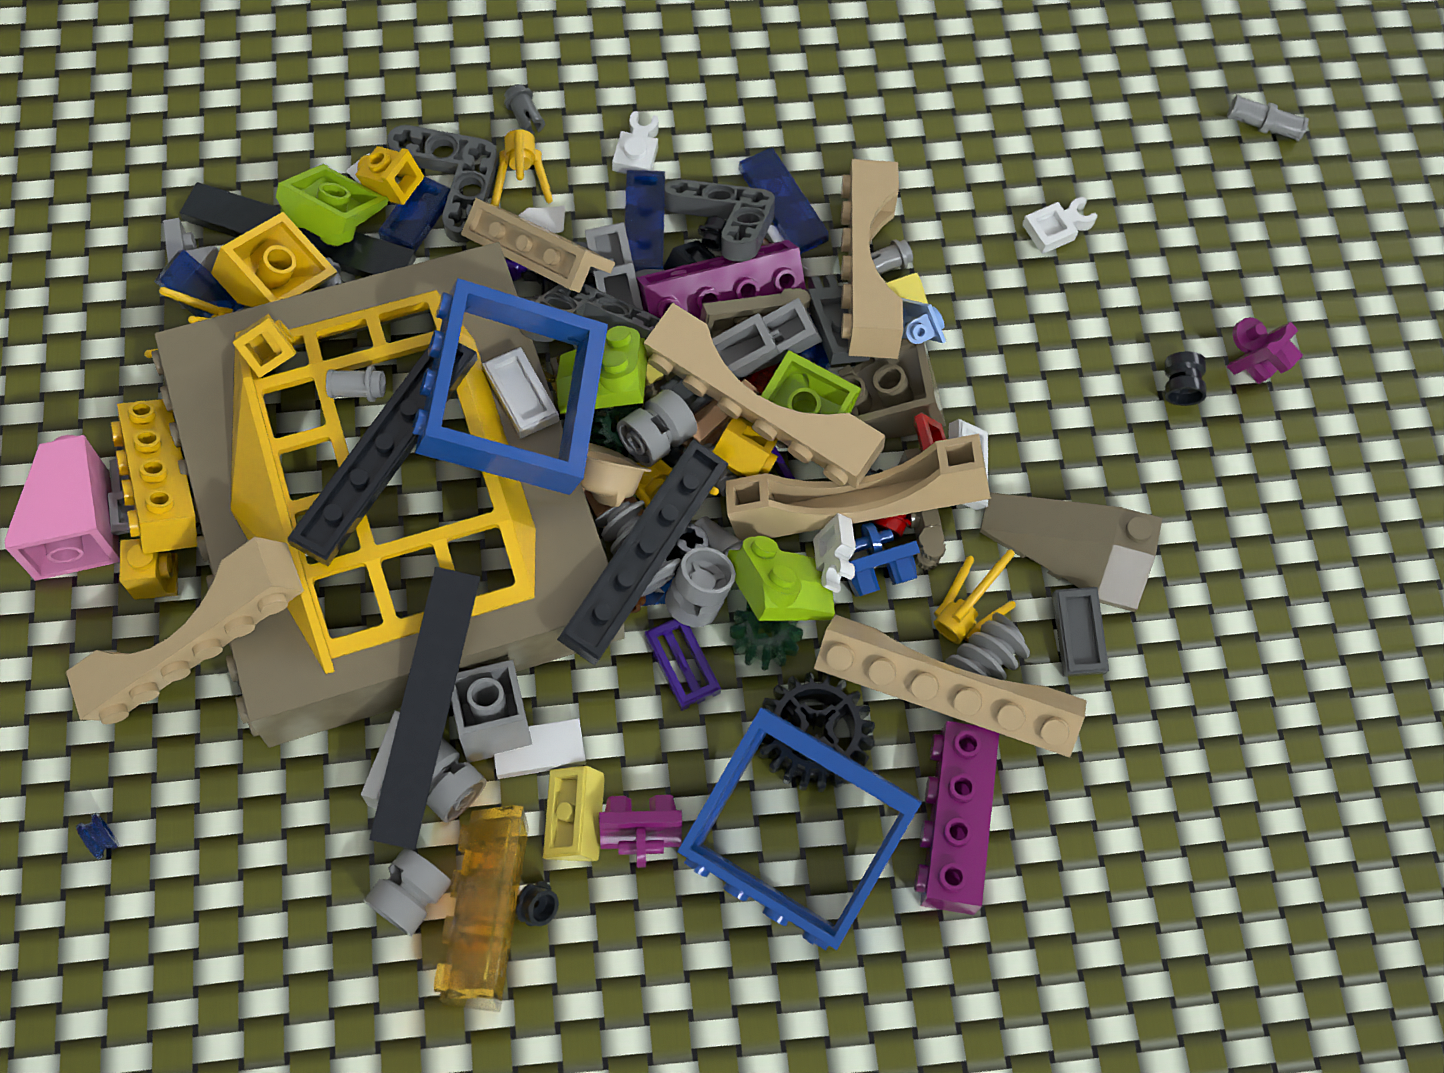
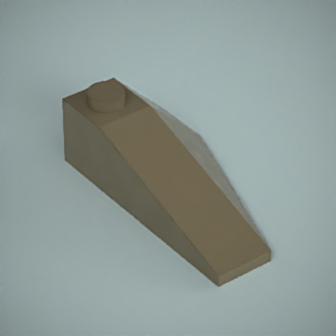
(895, 391)
(1079, 542)

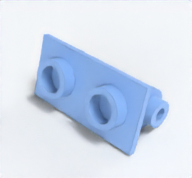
(922, 322)

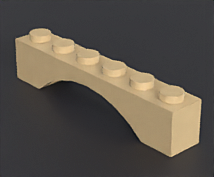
(874, 310)
(833, 441)
(939, 477)
(246, 589)
(1009, 708)

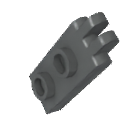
(827, 317)

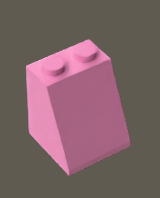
(63, 512)

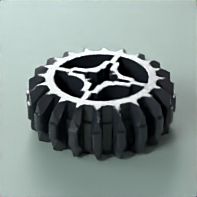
(803, 716)

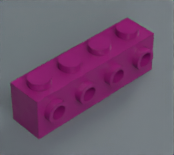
(720, 279)
(958, 819)

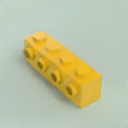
(155, 486)

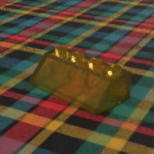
(484, 909)

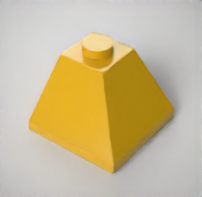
(270, 264)

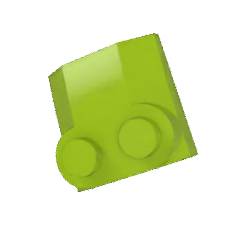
(328, 203)
(621, 372)
(810, 388)
(780, 582)

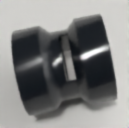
(1185, 378)

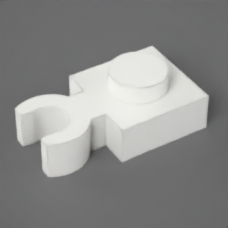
(638, 148)
(1055, 227)
(833, 549)

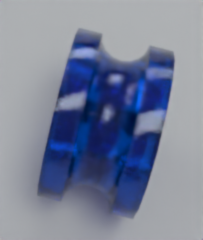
(97, 835)

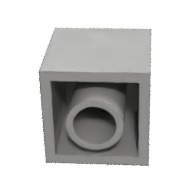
(489, 711)

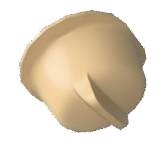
(610, 475)

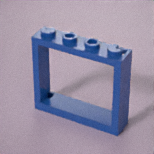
(494, 457)
(745, 885)

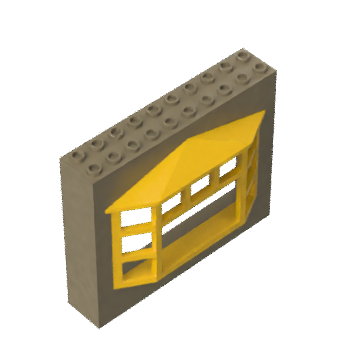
(289, 665)

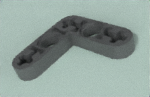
(459, 163)
(745, 208)
(596, 306)

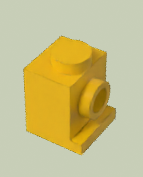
(380, 169)
(265, 345)
(745, 449)
(149, 573)

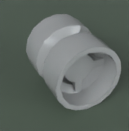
(661, 424)
(700, 586)
(453, 784)
(407, 891)

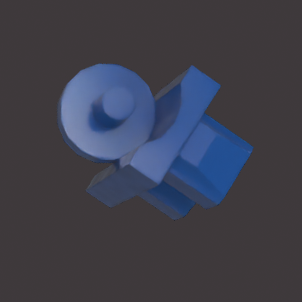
(897, 559)

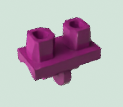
(1263, 350)
(640, 830)

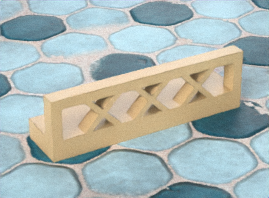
(533, 245)

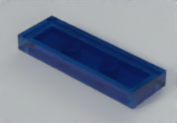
(792, 211)
(645, 218)

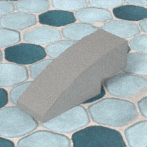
(613, 244)
(766, 339)

